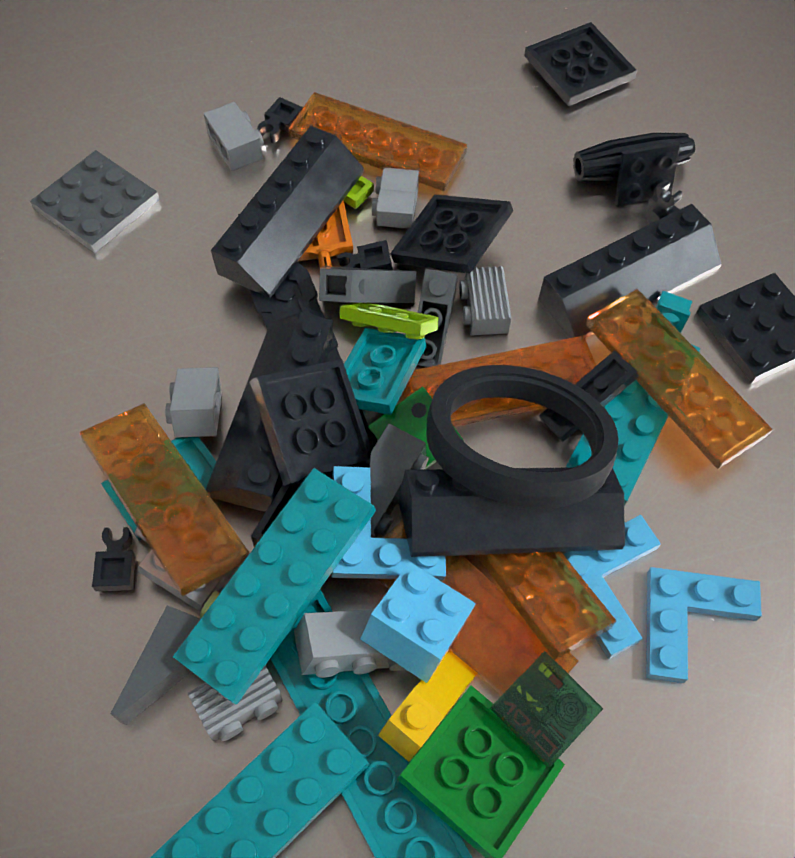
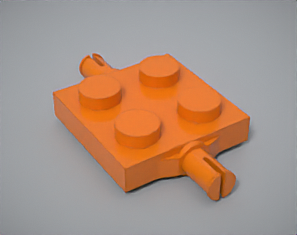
(331, 240)

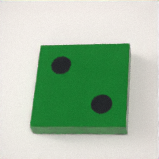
(409, 417)

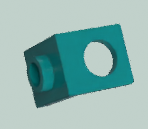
(674, 309)

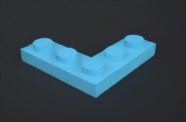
(377, 556)
(599, 563)
(678, 592)

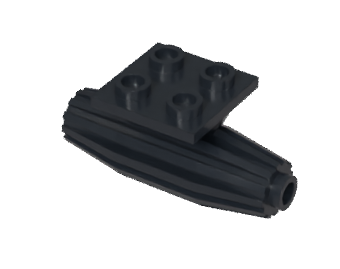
(636, 162)

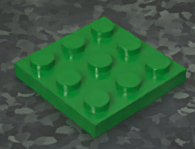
(479, 776)

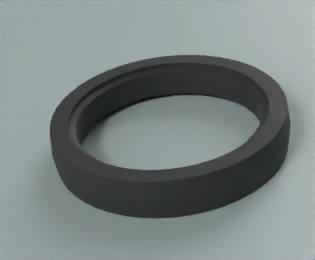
(511, 484)

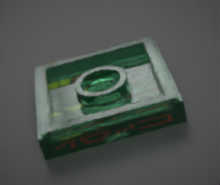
(546, 709)

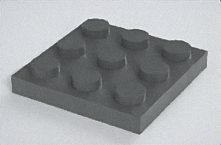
(95, 201)

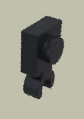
(279, 118)
(662, 203)
(369, 256)
(116, 565)

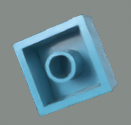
(417, 621)

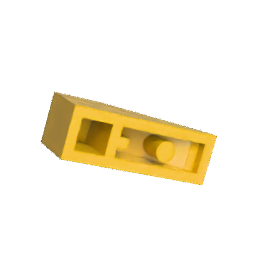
(427, 706)

